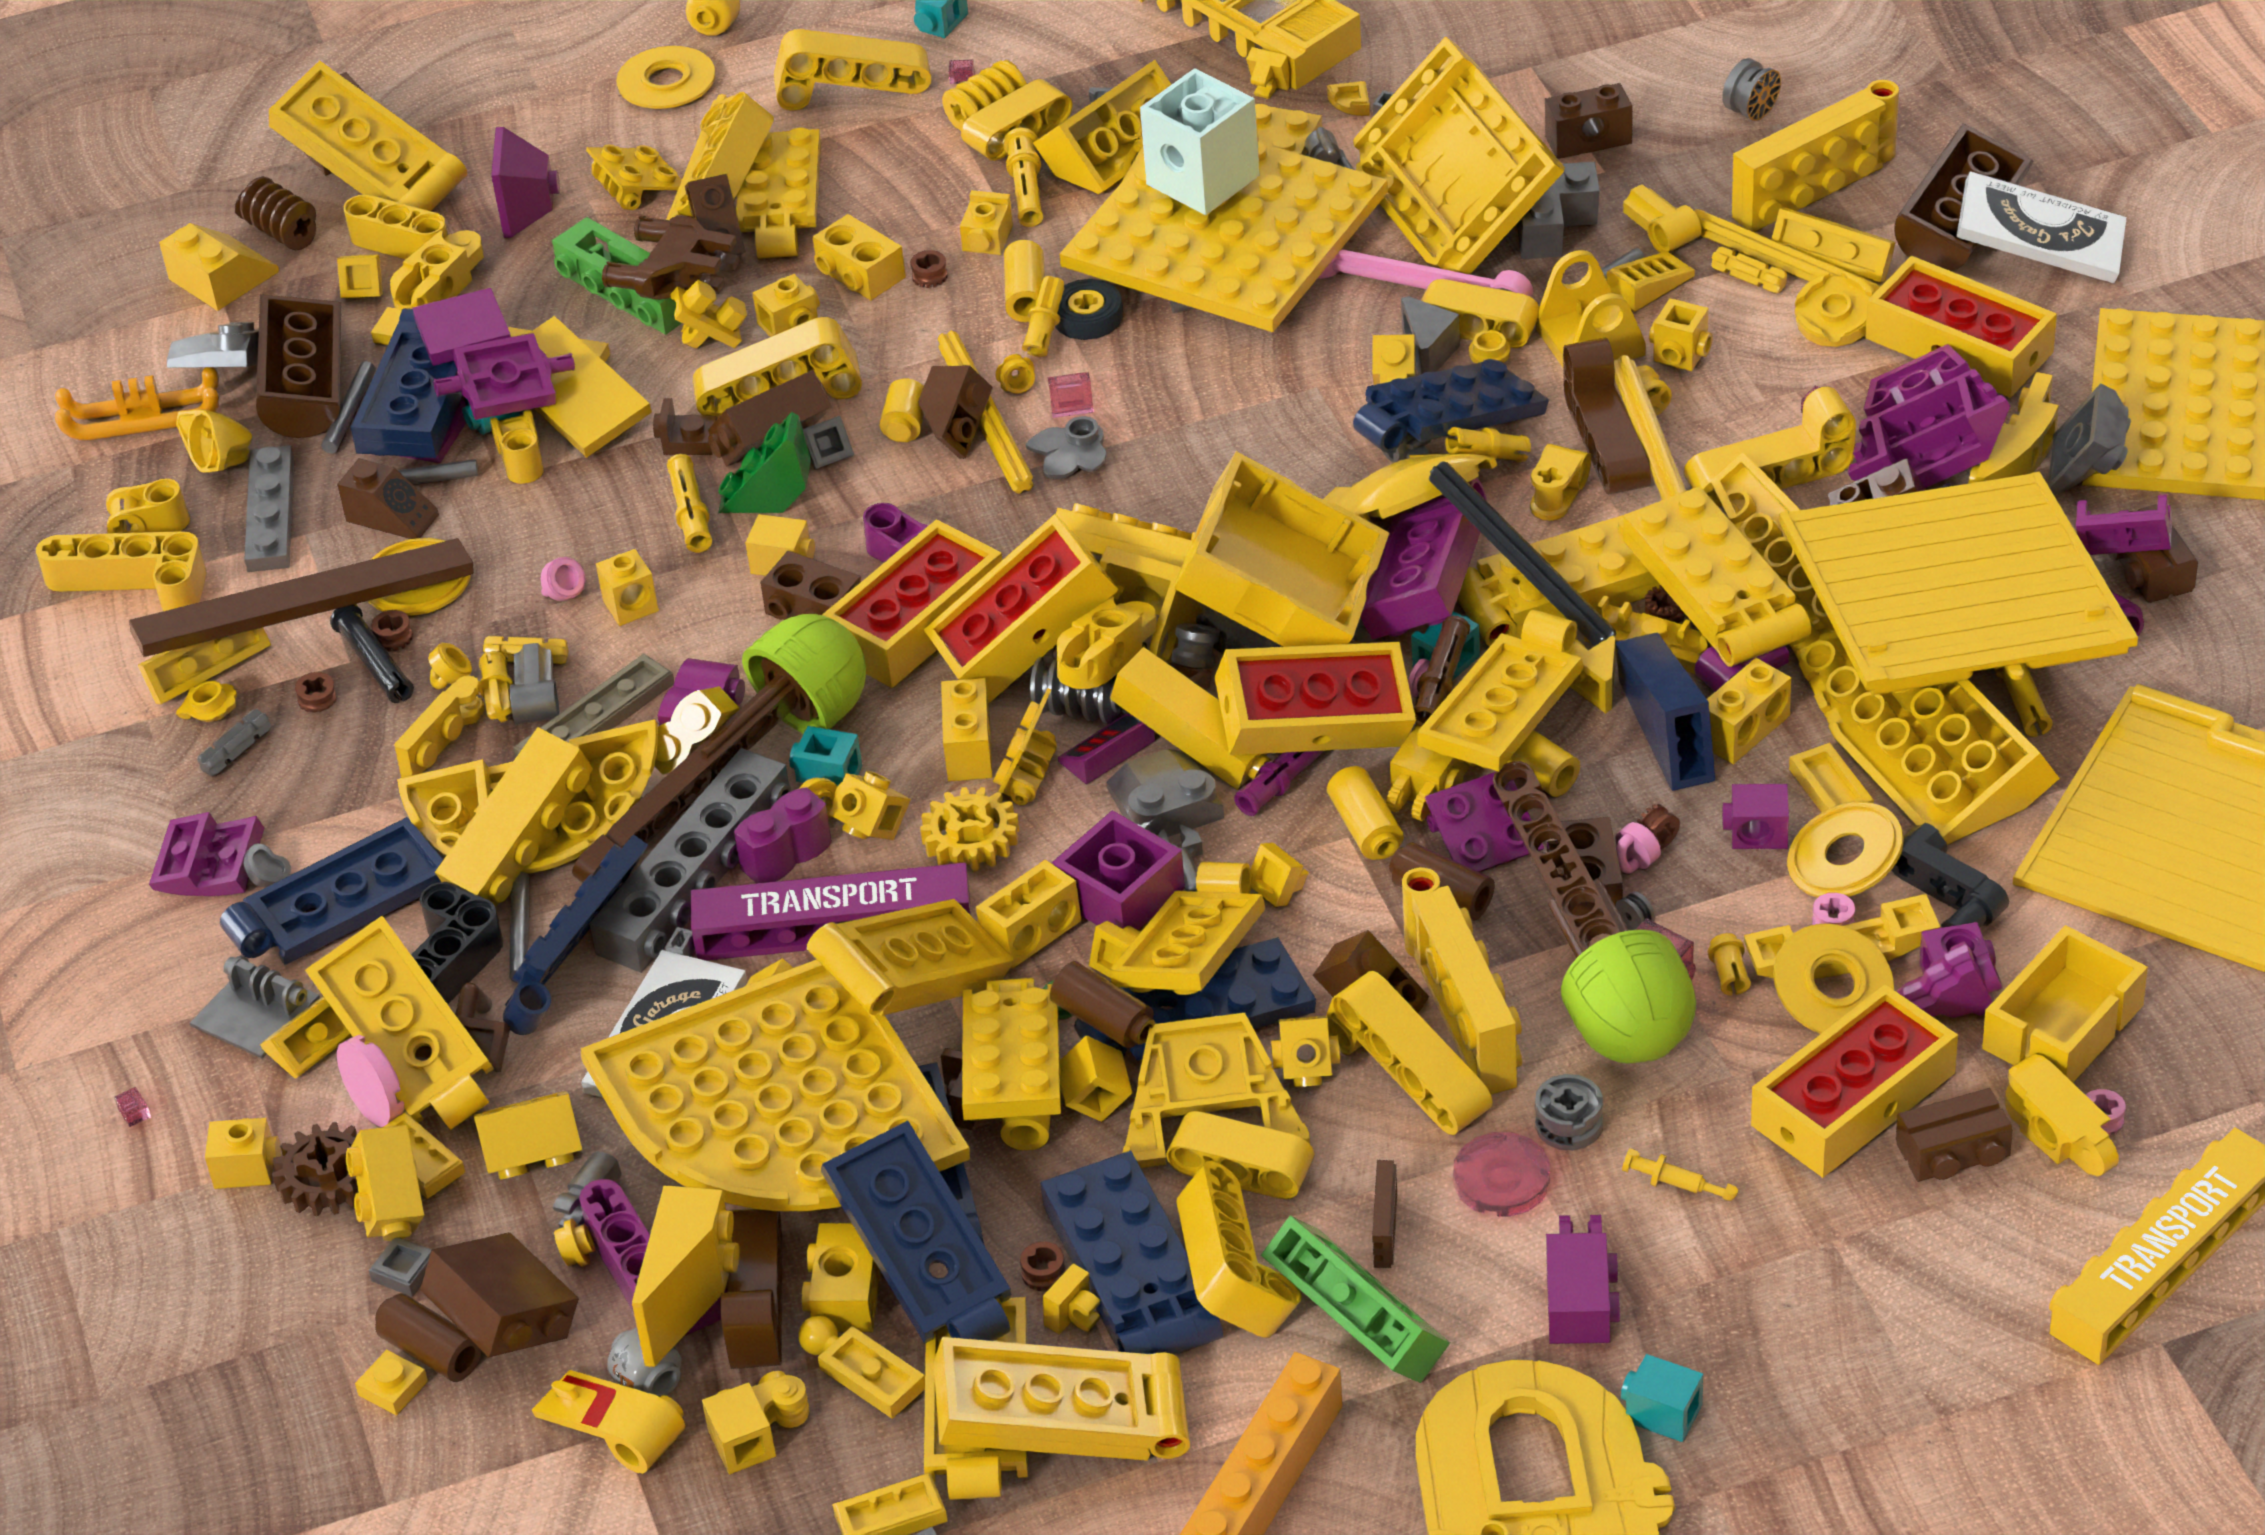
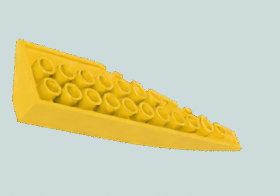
(1929, 748)

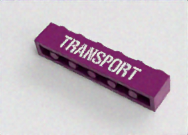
(787, 913)

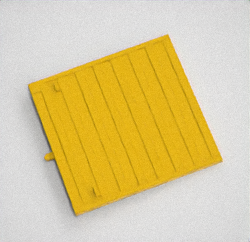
(1957, 583)
(2164, 828)

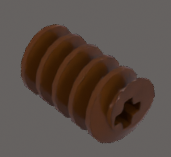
(277, 213)

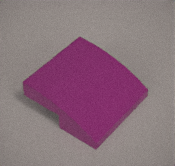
(205, 856)

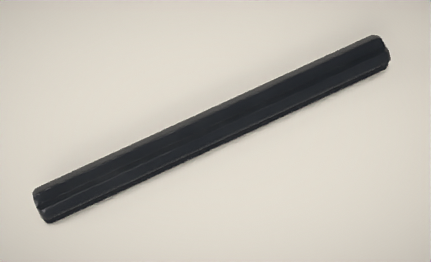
(1520, 553)

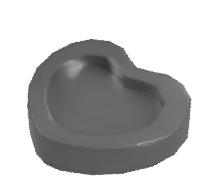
(264, 866)

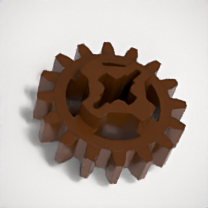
(301, 1172)

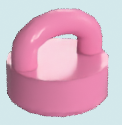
(562, 579)
(1636, 847)

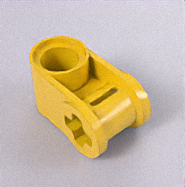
(519, 447)
(1558, 480)
(148, 508)

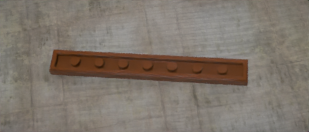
(300, 597)

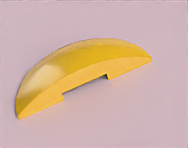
(622, 762)

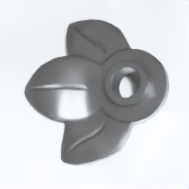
(1070, 447)

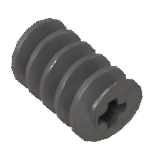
(1075, 702)

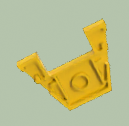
(1204, 1069)

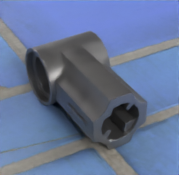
(535, 690)

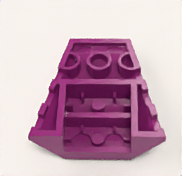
(1930, 414)

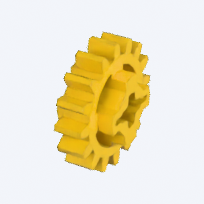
(970, 828)

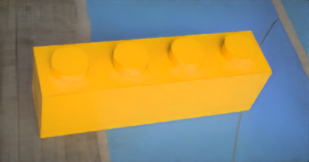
(516, 817)

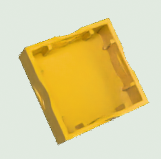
(1281, 558)

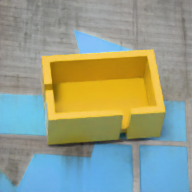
(2065, 1004)

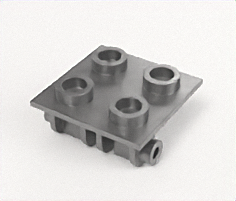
(252, 1005)

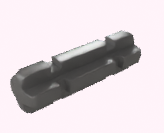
(234, 742)

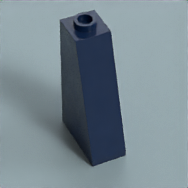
(1668, 710)

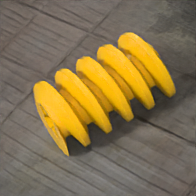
(981, 91)

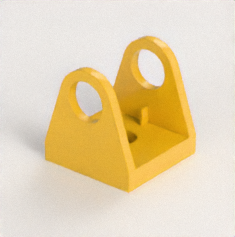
(1586, 312)
(1152, 583)

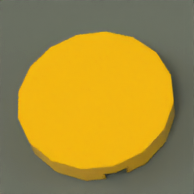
(1833, 309)

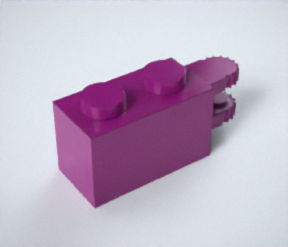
(1579, 1284)

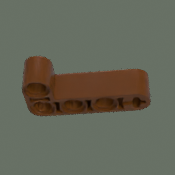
(1602, 416)
(754, 1293)

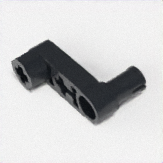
(1958, 885)

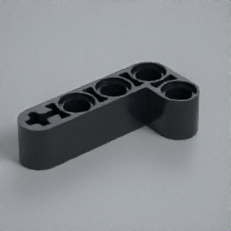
(461, 937)

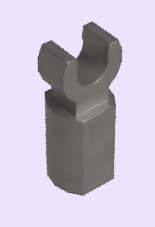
(598, 1166)

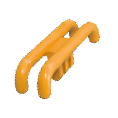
(138, 408)

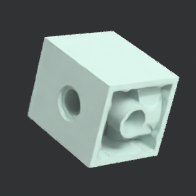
(1200, 141)

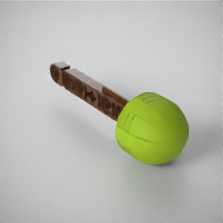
(803, 674)
(1625, 990)

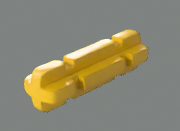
(1749, 270)
(558, 647)

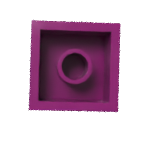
(1122, 872)

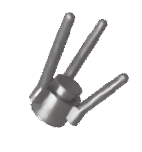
(1323, 146)

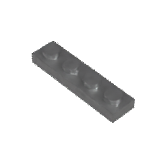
(269, 508)

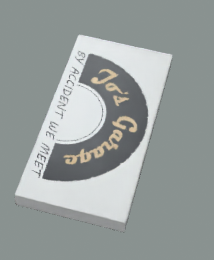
(2041, 227)
(669, 987)

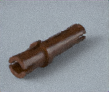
(1437, 681)

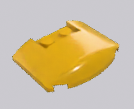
(1403, 484)

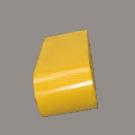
(1033, 106)
(390, 225)
(1485, 309)
(1257, 1156)

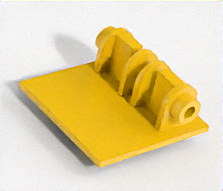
(630, 171)
(1030, 756)

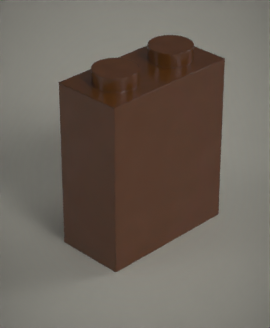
(749, 421)
(499, 1294)

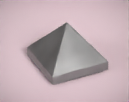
(827, 442)

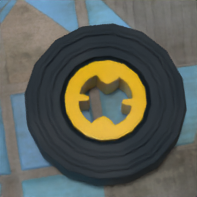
(1089, 309)

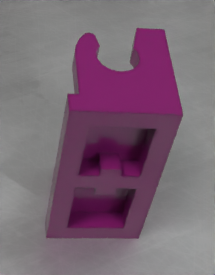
(2126, 529)

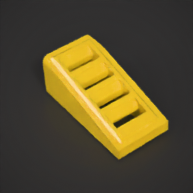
(1642, 283)

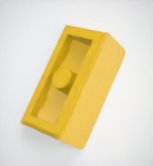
(306, 1038)

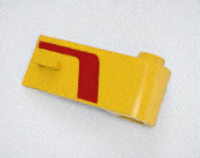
(631, 1421)

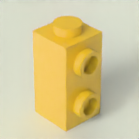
(386, 1182)

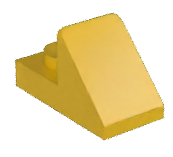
(1598, 673)

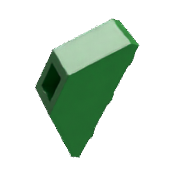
(771, 474)

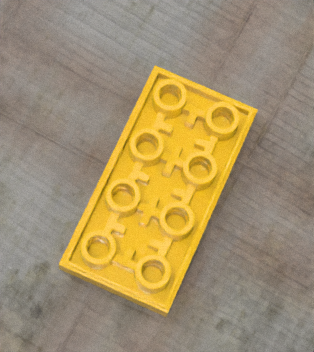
(591, 400)

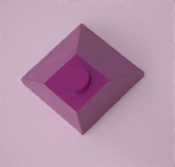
(521, 182)

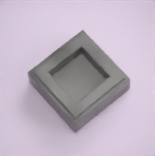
(401, 1266)

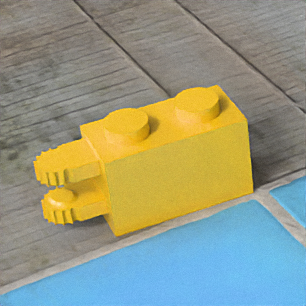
(1419, 773)

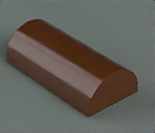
(1932, 214)
(298, 364)

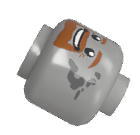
(628, 1366)

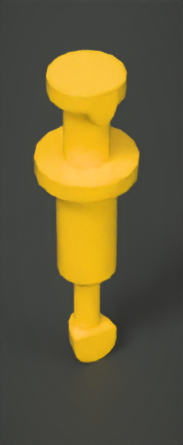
(1674, 1175)

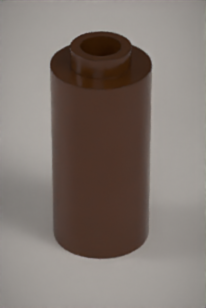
(1468, 886)
(1102, 1005)
(427, 1337)

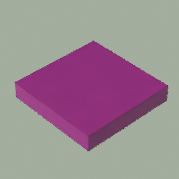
(459, 323)

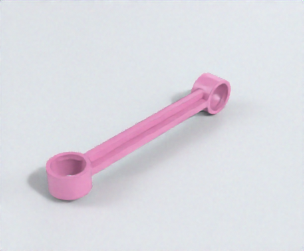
(1416, 274)

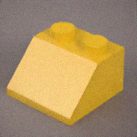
(213, 265)
(527, 1134)

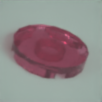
(1501, 1174)

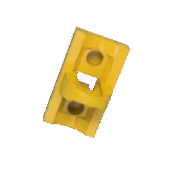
(706, 319)

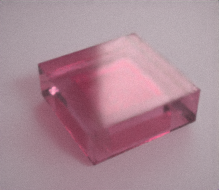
(1070, 394)

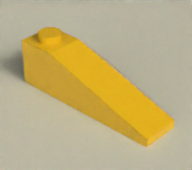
(1105, 136)

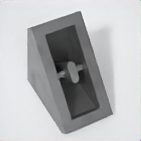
(1434, 332)

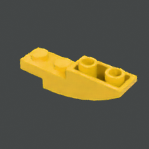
(2026, 438)

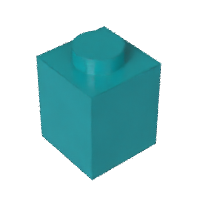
(1663, 1397)

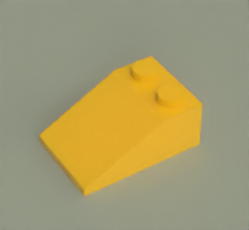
(682, 1267)

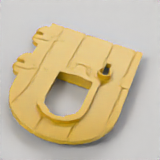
(1603, 1452)

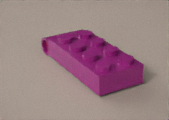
(1420, 567)

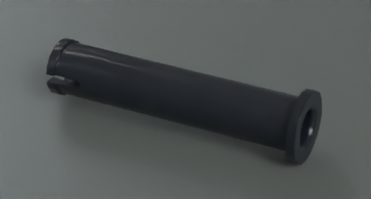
(350, 623)

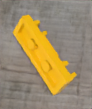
(1835, 244)
(1680, 638)
(180, 669)

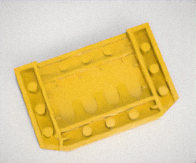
(1454, 160)

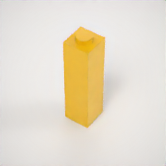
(1182, 716)

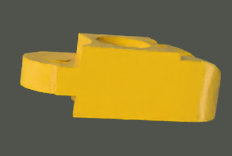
(437, 269)
(1103, 642)
(2059, 1116)

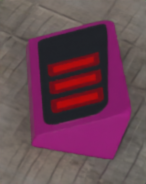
(1107, 748)

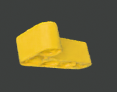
(846, 62)
(736, 135)
(773, 361)
(1789, 456)
(126, 562)
(1411, 1052)
(1224, 1257)

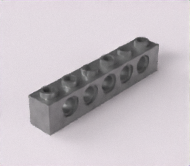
(688, 858)

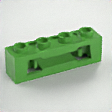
(583, 262)
(1355, 1299)

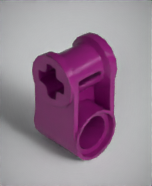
(888, 530)

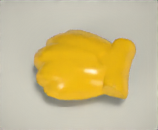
(208, 702)

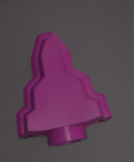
(1955, 984)

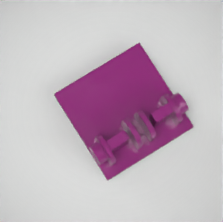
(1476, 824)

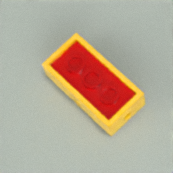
(1988, 328)
(907, 595)
(1020, 607)
(1314, 698)
(1853, 1080)

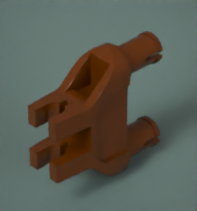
(679, 259)

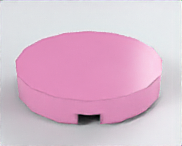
(369, 1080)

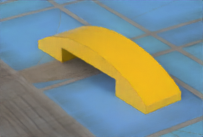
(1893, 933)

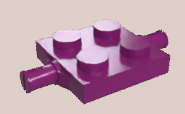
(504, 376)

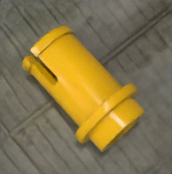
(1727, 955)

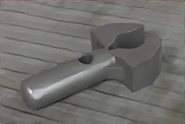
(1190, 848)

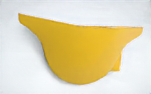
(213, 439)

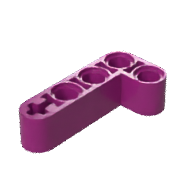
(623, 1240)

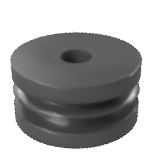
(1635, 909)

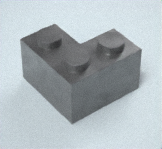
(1568, 202)

